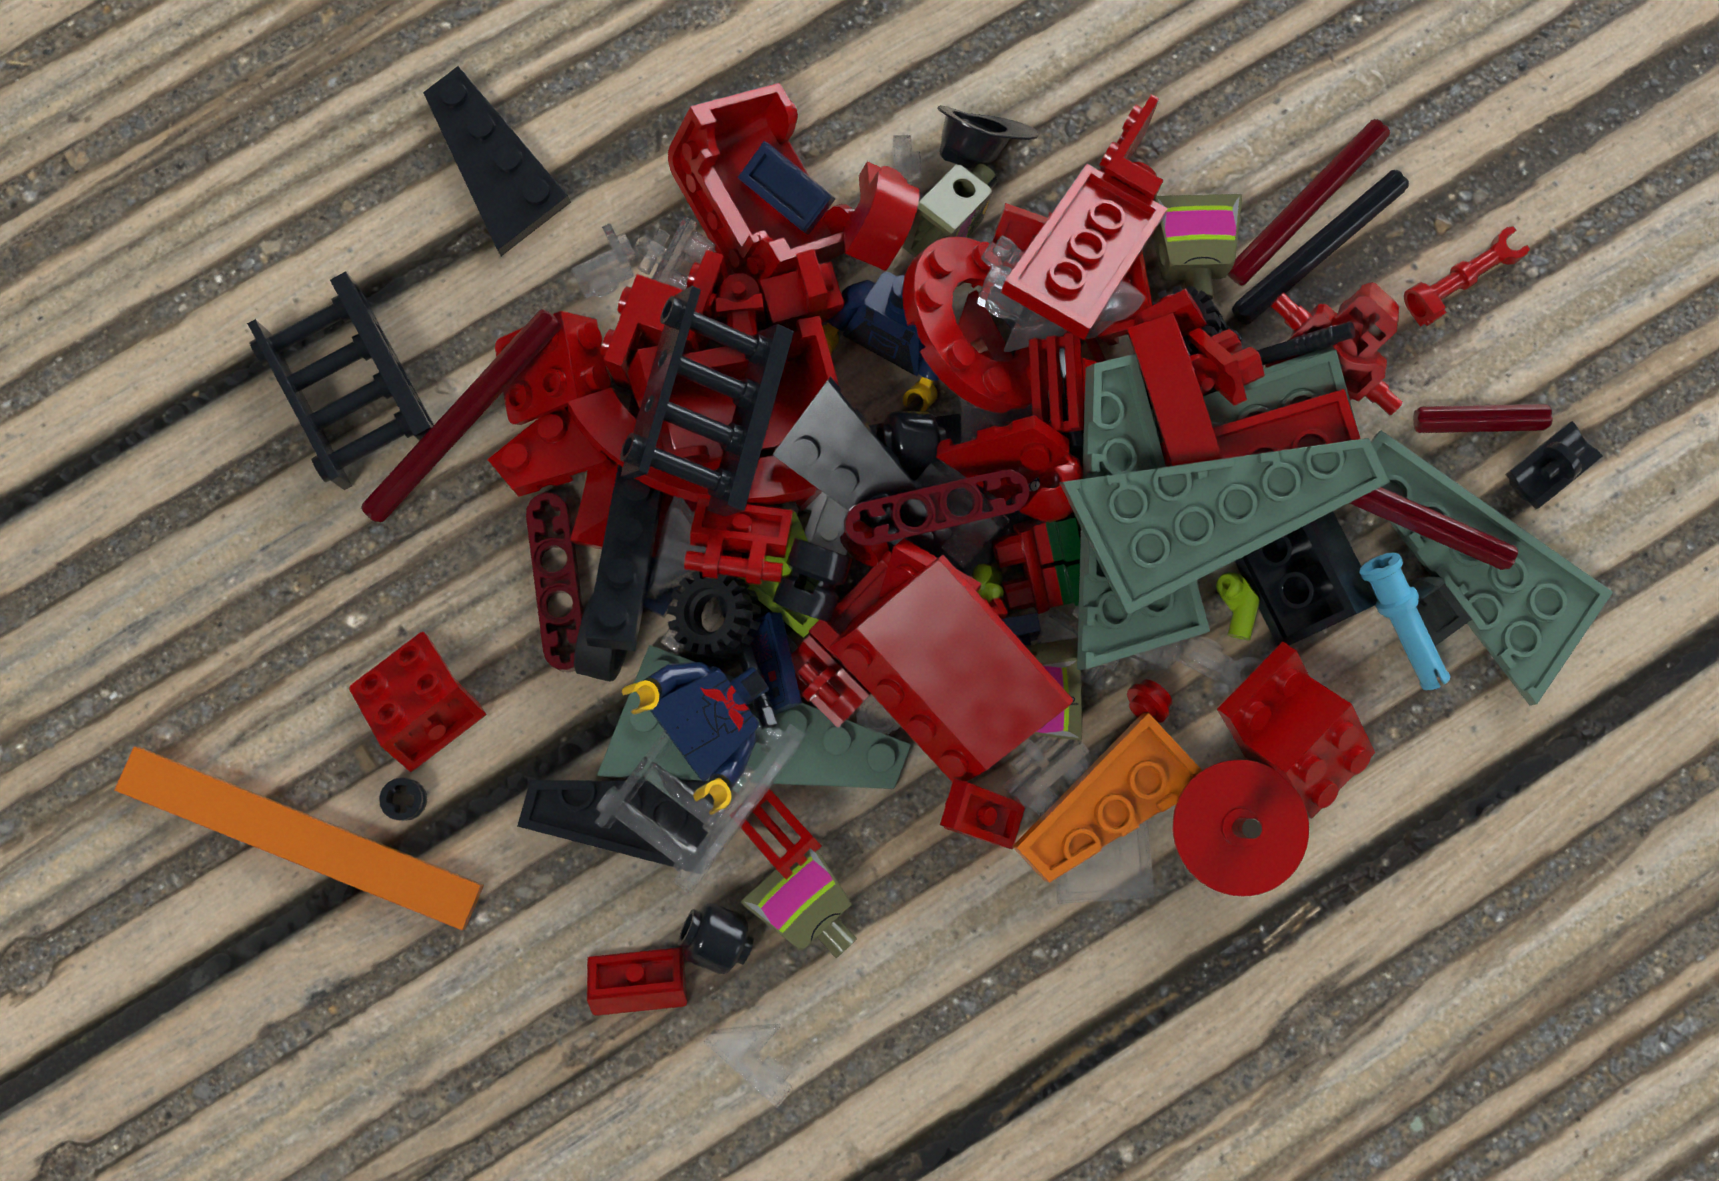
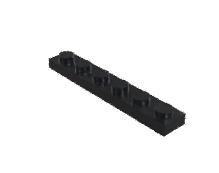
(624, 562)

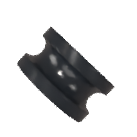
(393, 810)

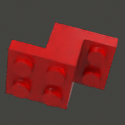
(641, 313)
(1297, 728)

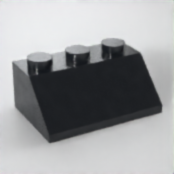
(1307, 580)

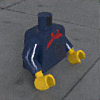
(705, 720)

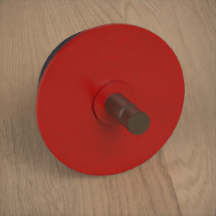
(1240, 828)

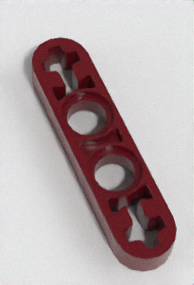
(936, 507)
(551, 583)

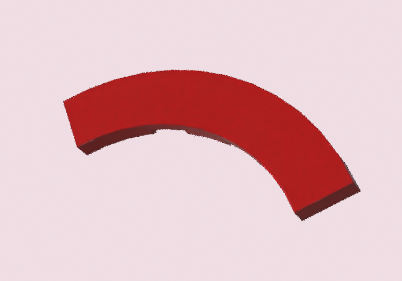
(608, 424)

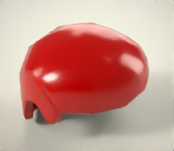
(1049, 500)

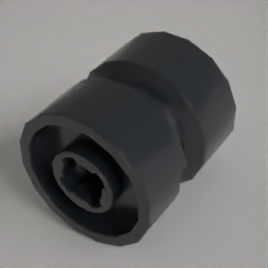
(817, 563)

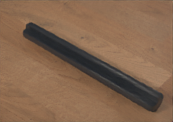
(1320, 246)

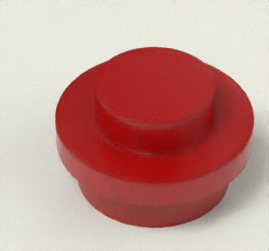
(1149, 698)

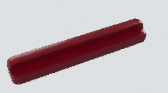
(1482, 418)

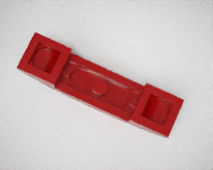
(1174, 391)

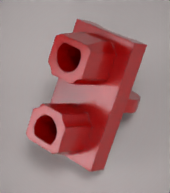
(741, 304)
(1224, 364)
(827, 681)

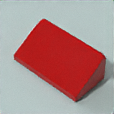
(636, 981)

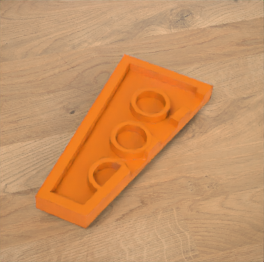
(1117, 793)

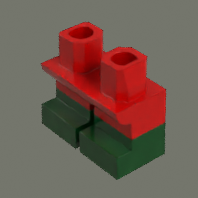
(1048, 562)

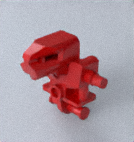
(1375, 322)

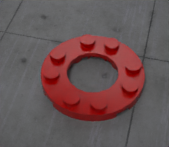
(928, 305)

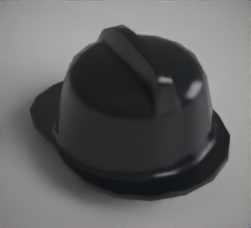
(978, 138)

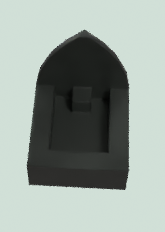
(1439, 608)

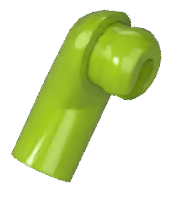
(991, 581)
(1241, 601)

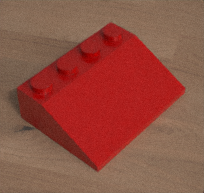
(950, 671)

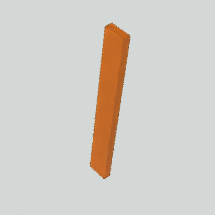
(299, 838)

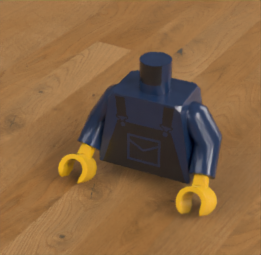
(877, 321)

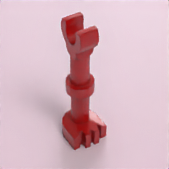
(1425, 300)

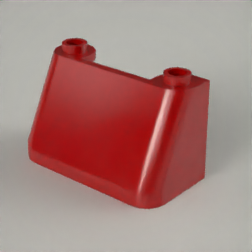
(706, 161)
(802, 378)

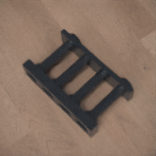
(367, 344)
(752, 395)

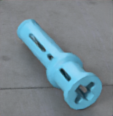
(1399, 604)

